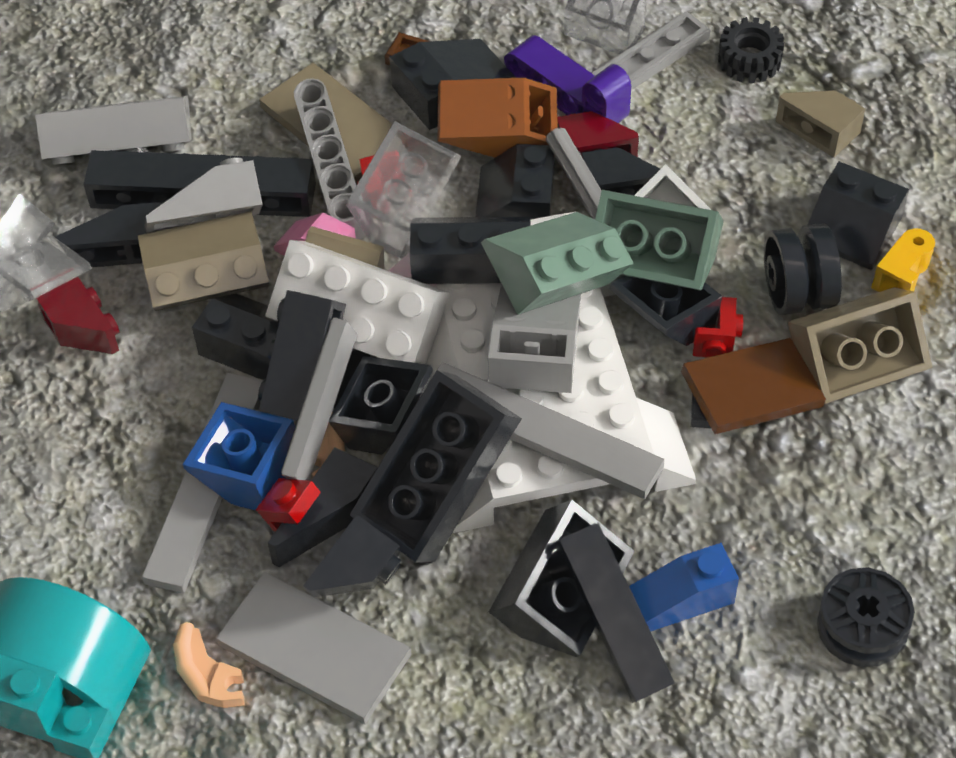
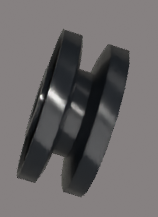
(865, 617)

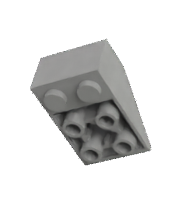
(535, 346)

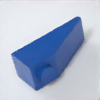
(687, 587)

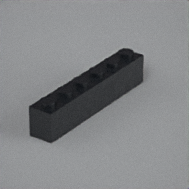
(151, 177)

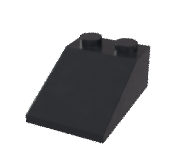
(423, 65)

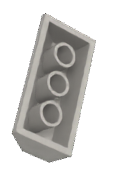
(114, 127)

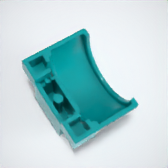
(70, 642)

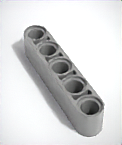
(327, 149)

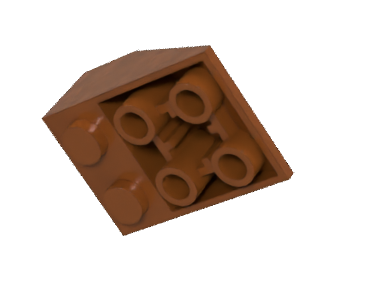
(495, 113)

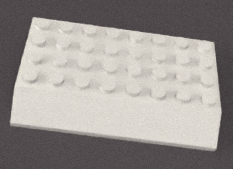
(599, 398)

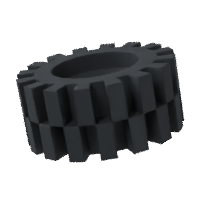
(753, 36)

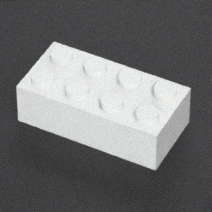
(387, 310)

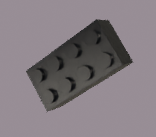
(436, 466)

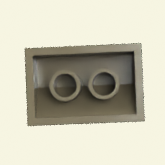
(203, 261)
(863, 343)

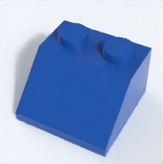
(241, 454)

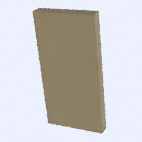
(358, 123)

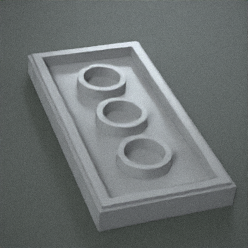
(314, 647)

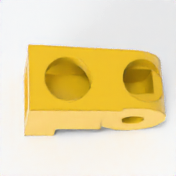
(905, 261)

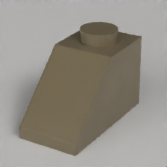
(821, 118)

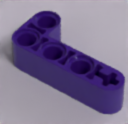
(576, 87)

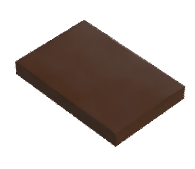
(752, 385)

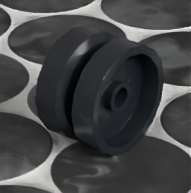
(802, 268)

